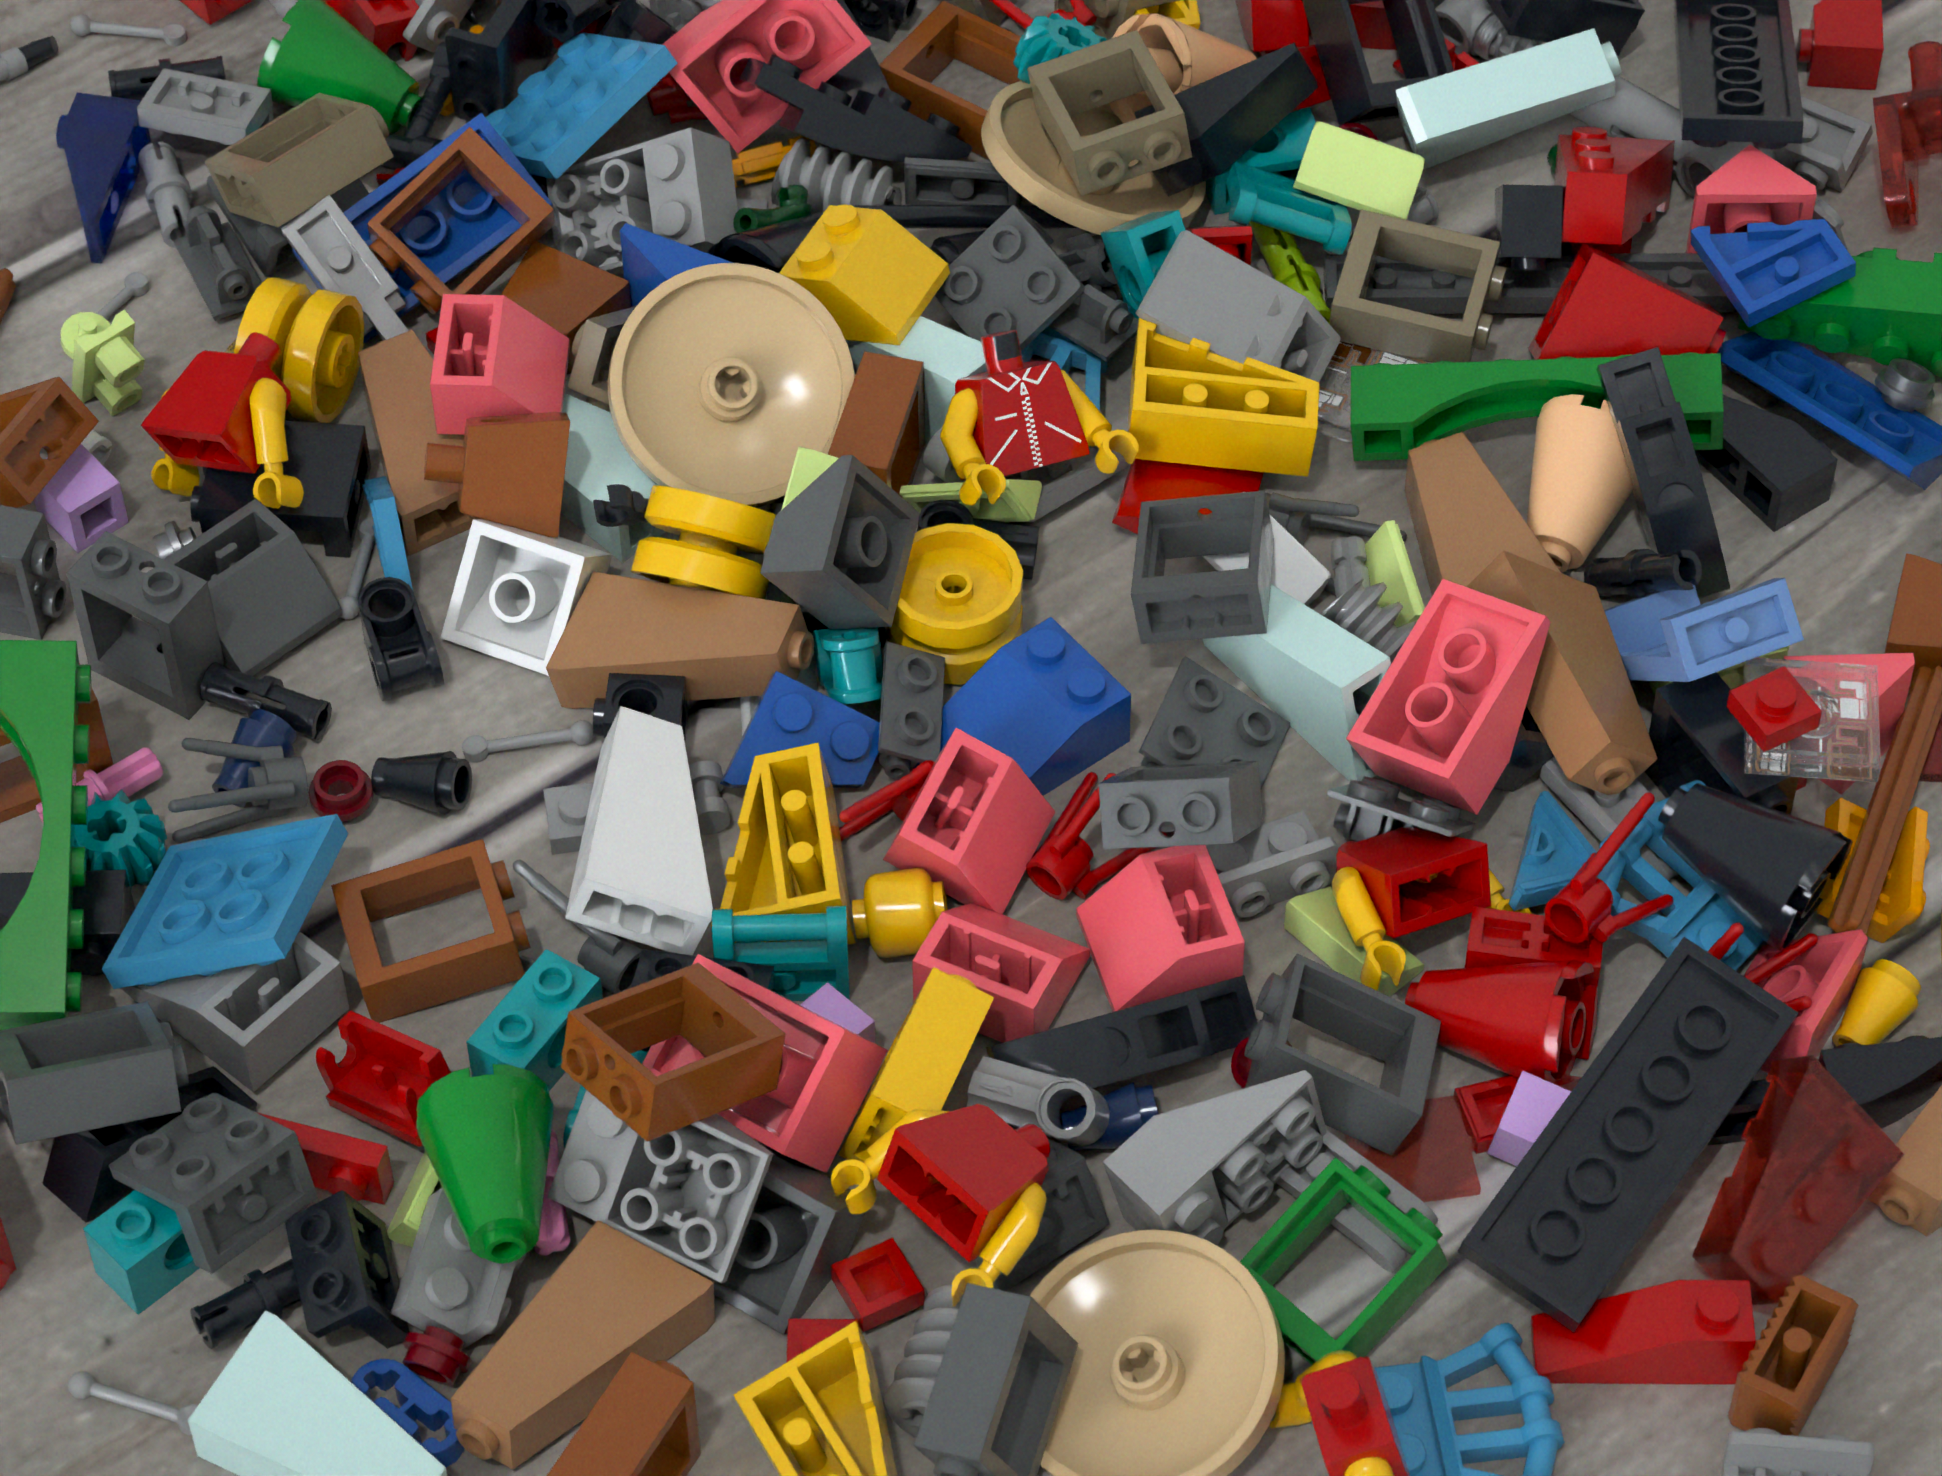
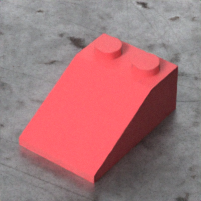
(723, 38)
(1453, 697)
(819, 1081)

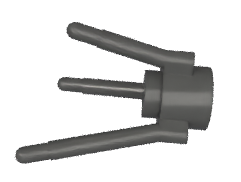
(1299, 514)
(271, 788)
(602, 953)

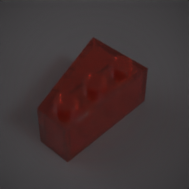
(1796, 1182)

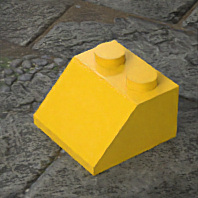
(867, 273)

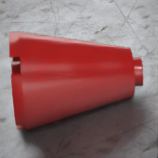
(1514, 1015)

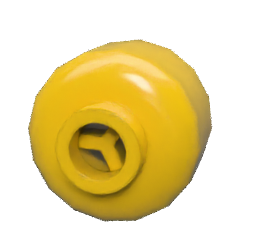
(898, 911)

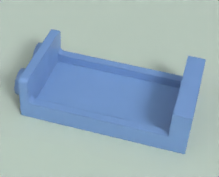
(1682, 640)

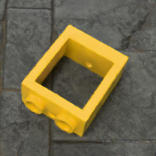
(921, 1058)

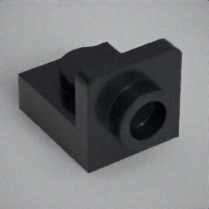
(637, 23)

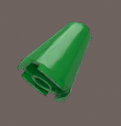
(335, 59)
(490, 1154)

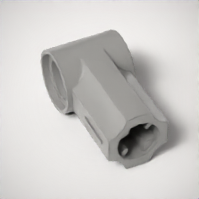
(1035, 1098)

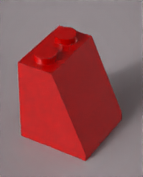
(1619, 311)

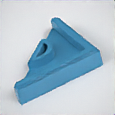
(387, 529)
(1549, 856)

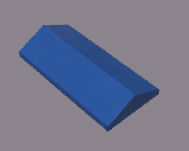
(453, 227)
(1839, 403)

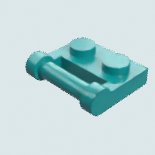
(1276, 204)
(798, 965)

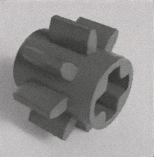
(1091, 263)

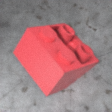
(494, 362)
(973, 824)
(1162, 928)
(1010, 960)

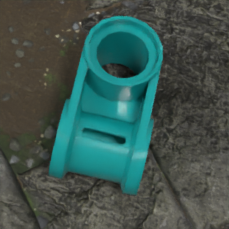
(849, 663)

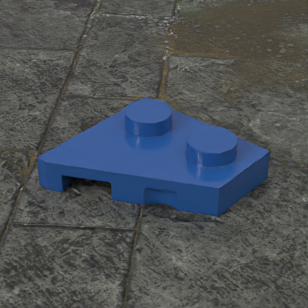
(1774, 264)
(800, 716)

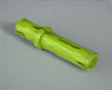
(1289, 265)

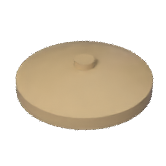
(1032, 166)
(728, 381)
(1169, 1361)

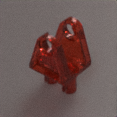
(1909, 132)

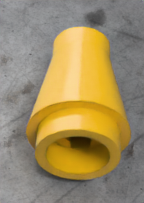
(1878, 1004)

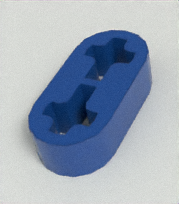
(417, 1402)

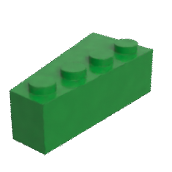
(1878, 314)

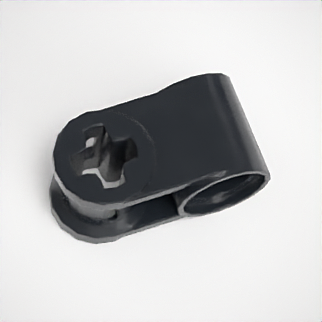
(396, 638)

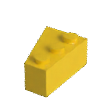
(1217, 410)
(788, 840)
(822, 1411)

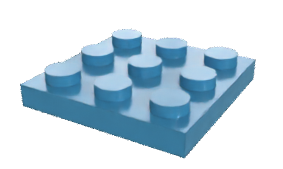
(578, 99)
(226, 902)

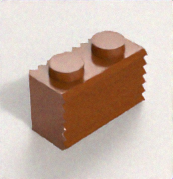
(1792, 1358)

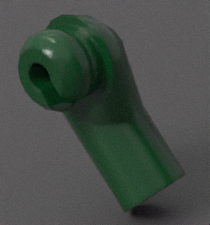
(791, 205)

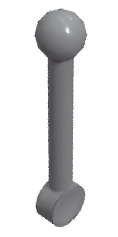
(173, 33)
(135, 285)
(349, 602)
(477, 748)
(83, 1385)

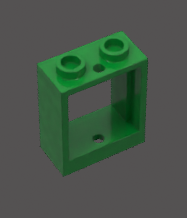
(1301, 1226)

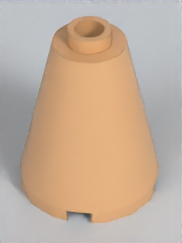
(1182, 55)
(1575, 479)

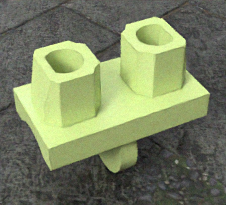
(103, 359)

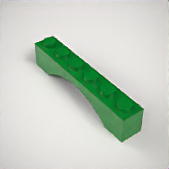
(1417, 403)
(40, 717)

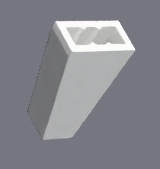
(642, 842)

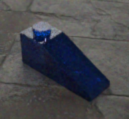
(101, 155)

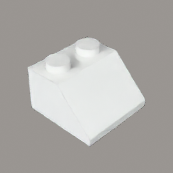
(518, 592)

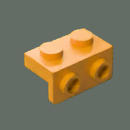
(1902, 891)

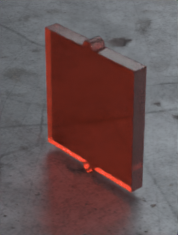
(1434, 1156)

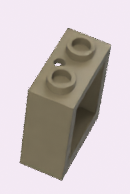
(1095, 79)
(300, 158)
(1406, 330)

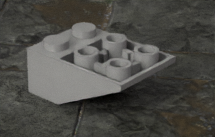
(666, 186)
(1236, 310)
(253, 1014)
(1216, 1157)
(675, 1193)

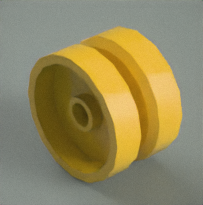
(317, 343)
(707, 544)
(959, 598)

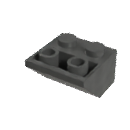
(259, 586)

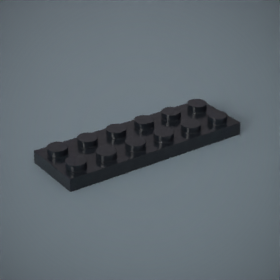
(1737, 73)
(1627, 1134)

